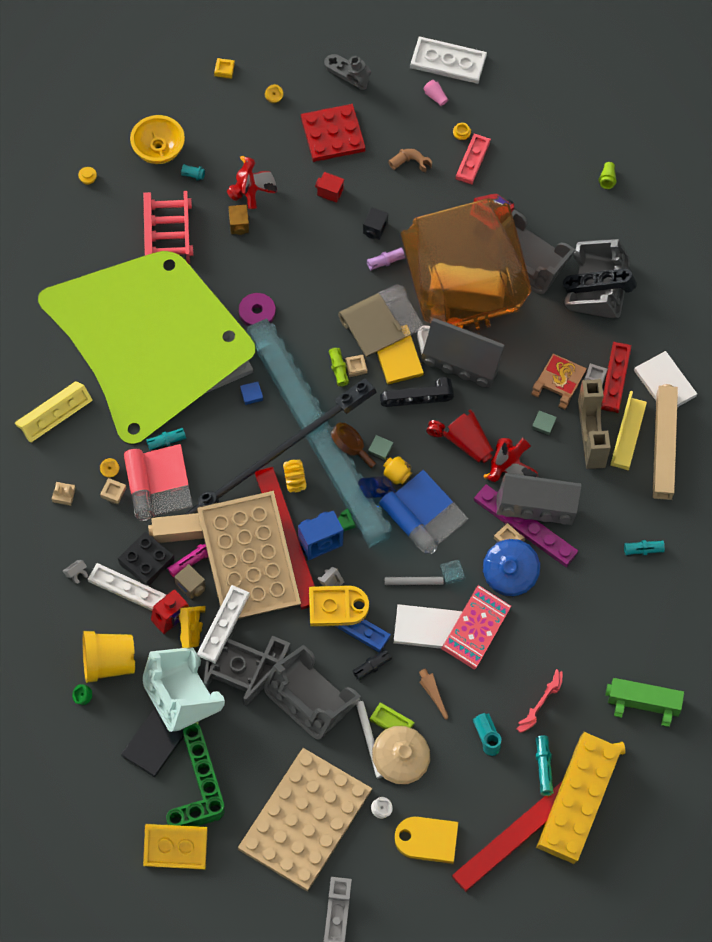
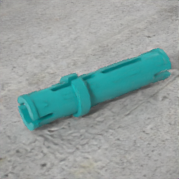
(543, 757)

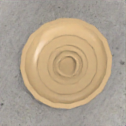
(401, 755)

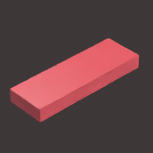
(473, 159)

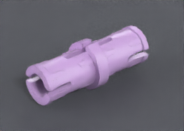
(385, 259)

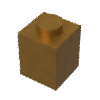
(238, 219)

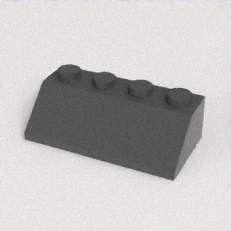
(538, 499)

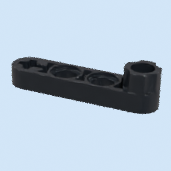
(624, 281)
(439, 393)

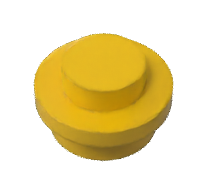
(462, 131)
(87, 175)

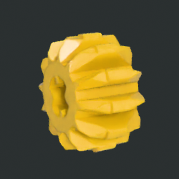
(294, 476)

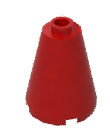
(470, 437)

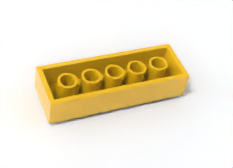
(579, 798)

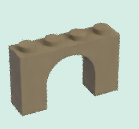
(595, 441)

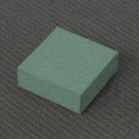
(544, 422)
(380, 447)

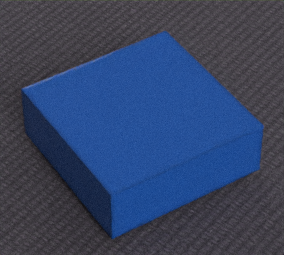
(251, 393)

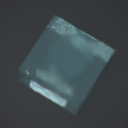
(452, 572)

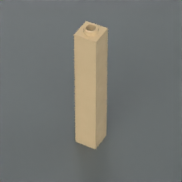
(665, 442)
(176, 528)

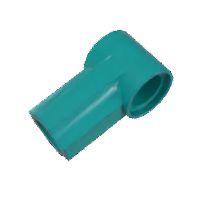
(487, 733)

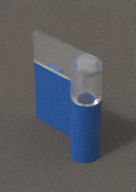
(423, 512)

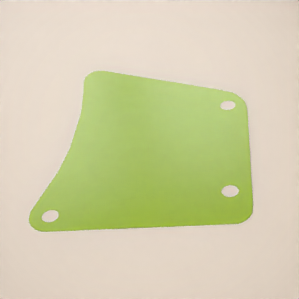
(148, 337)

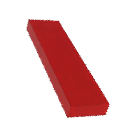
(615, 377)

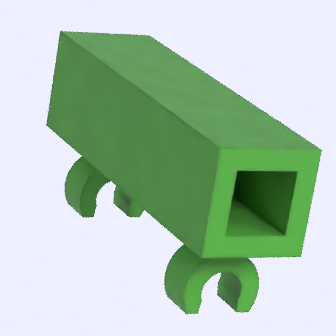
(646, 698)

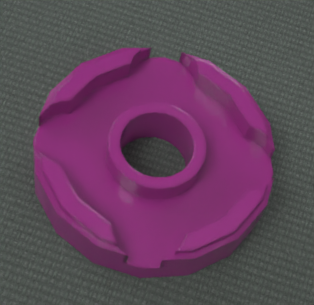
(256, 300)

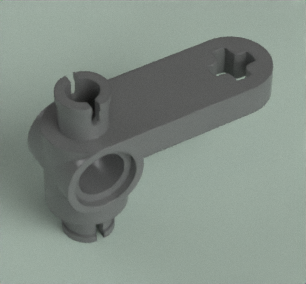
(351, 70)

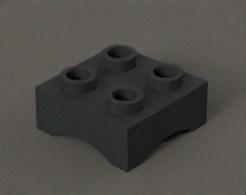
(146, 559)

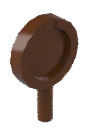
(350, 442)

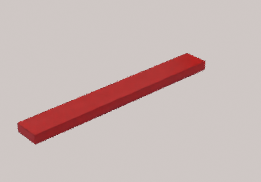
(268, 482)
(505, 843)

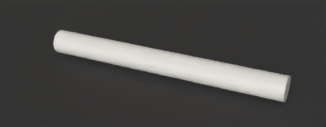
(367, 731)

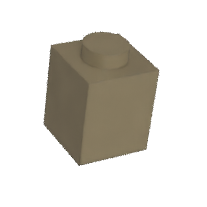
(190, 582)

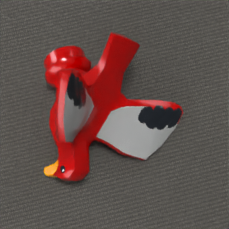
(250, 182)
(507, 460)

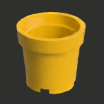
(107, 655)

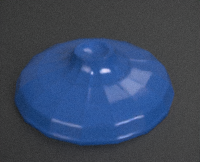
(511, 567)

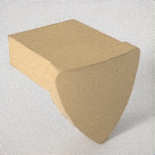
(508, 532)

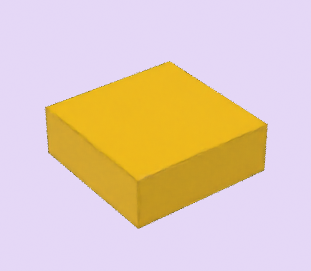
(224, 68)

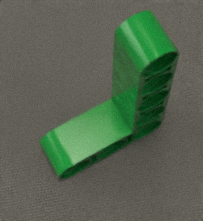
(203, 781)

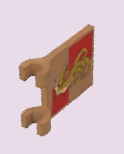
(560, 377)

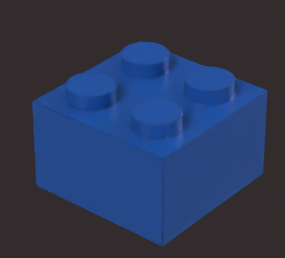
(320, 535)

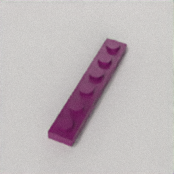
(530, 529)

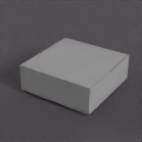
(596, 372)

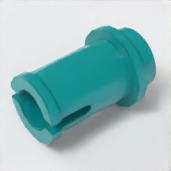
(193, 172)

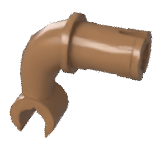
(407, 155)

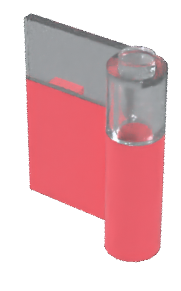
(157, 481)

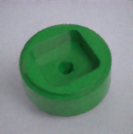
(82, 694)

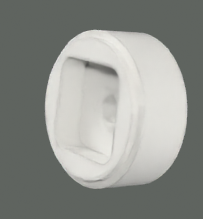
(381, 807)

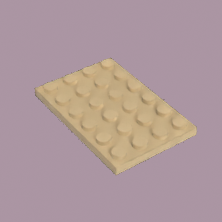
(250, 552)
(305, 819)

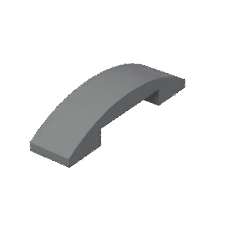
(337, 909)

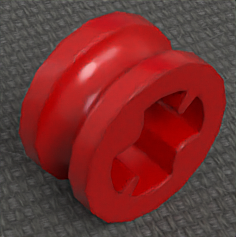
(435, 428)

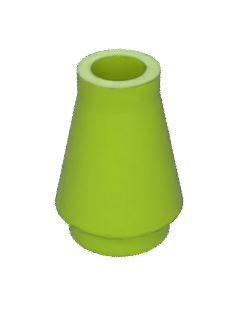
(608, 177)

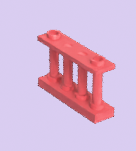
(150, 220)

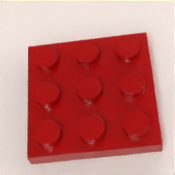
(333, 132)

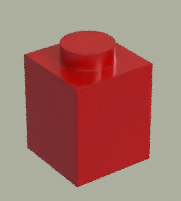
(330, 187)

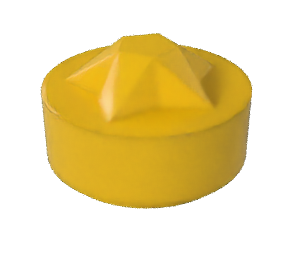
(274, 93)
(109, 468)

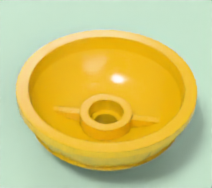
(157, 132)

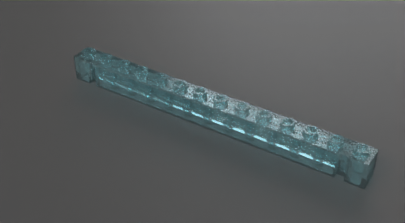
(305, 411)

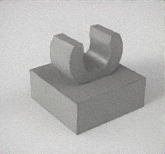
(74, 569)
(331, 578)

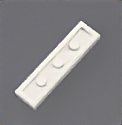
(125, 587)
(223, 624)

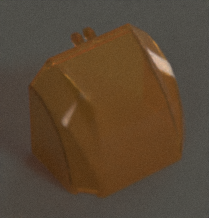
(467, 263)

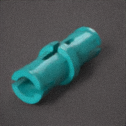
(166, 439)
(644, 547)

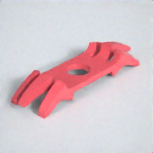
(552, 687)

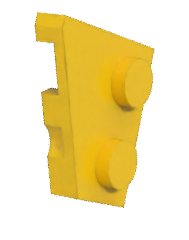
(190, 626)

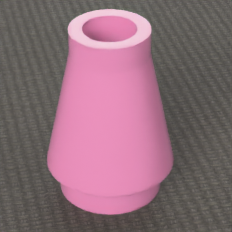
(435, 92)

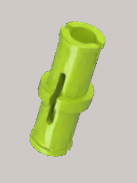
(338, 366)

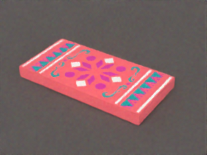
(476, 627)

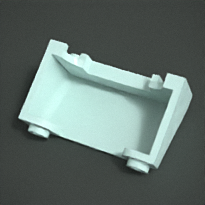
(178, 689)

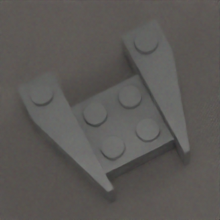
(245, 666)

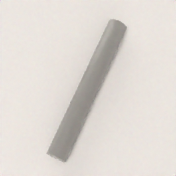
(413, 580)

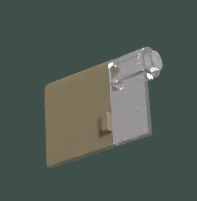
(381, 319)

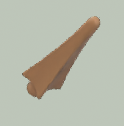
(429, 684)

